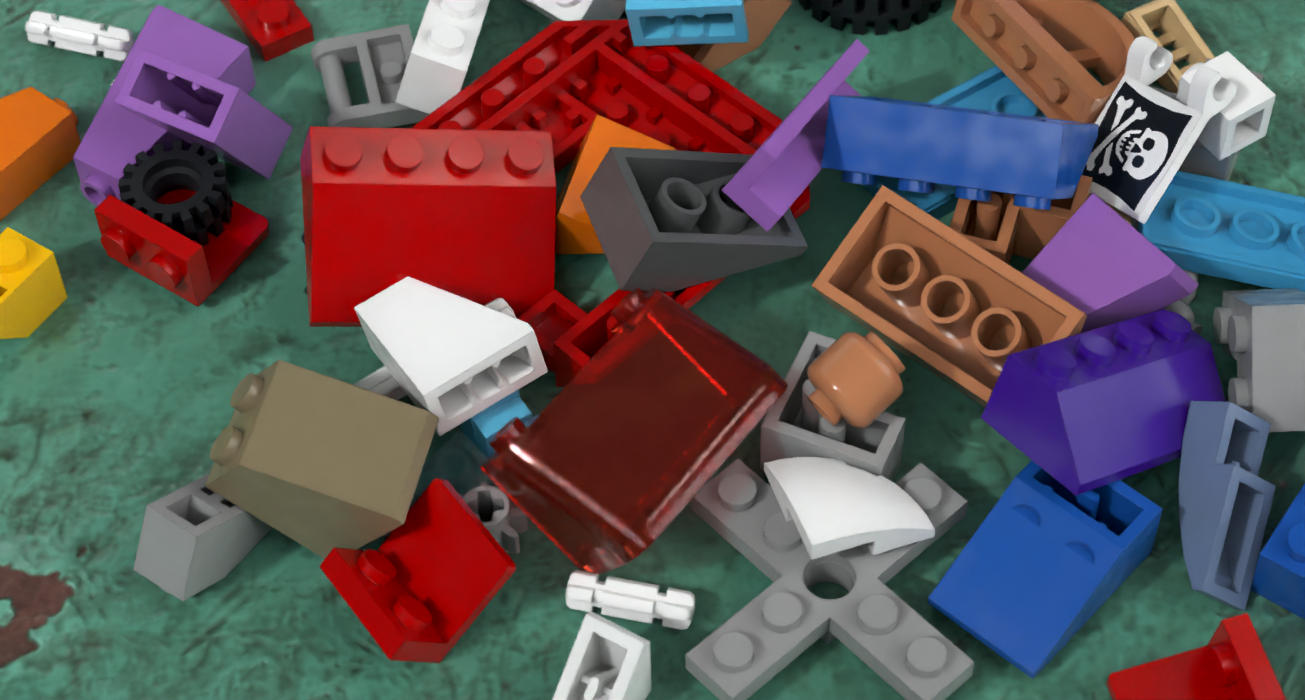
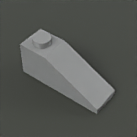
(194, 539)

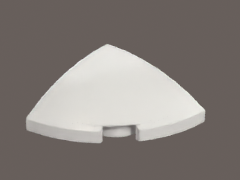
(845, 506)

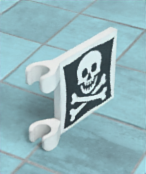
(1148, 133)

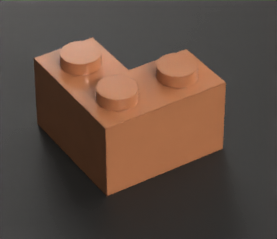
(1015, 229)

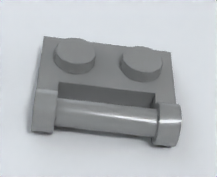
(382, 62)

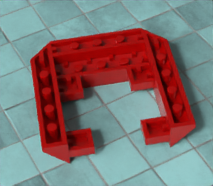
(560, 87)

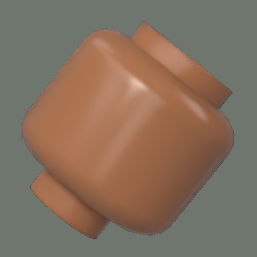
(855, 379)

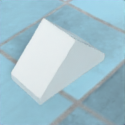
(606, 664)

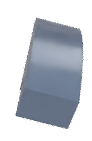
(1223, 499)

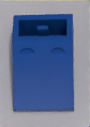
(1045, 564)

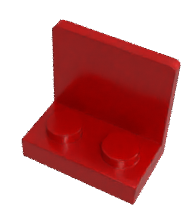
(424, 578)
(1225, 669)

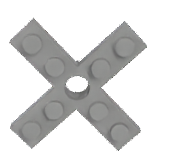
(790, 618)

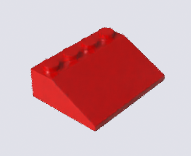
(429, 206)

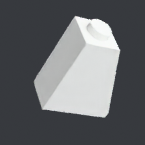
(449, 349)

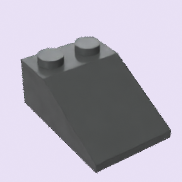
(673, 224)

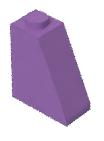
(204, 112)
(1107, 268)

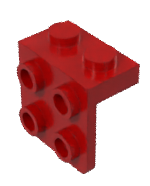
(173, 258)

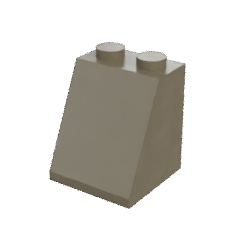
(320, 457)

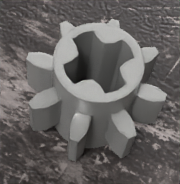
(498, 515)

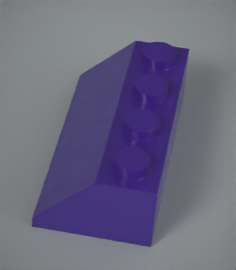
(1105, 398)

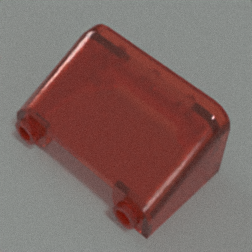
(633, 432)

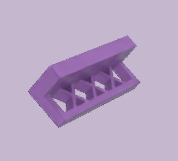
(794, 150)

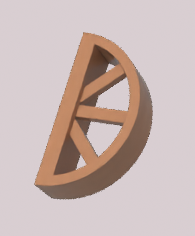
(1030, 44)

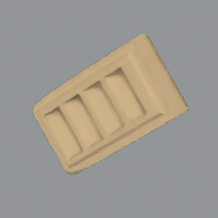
(1175, 30)

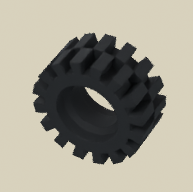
(177, 171)

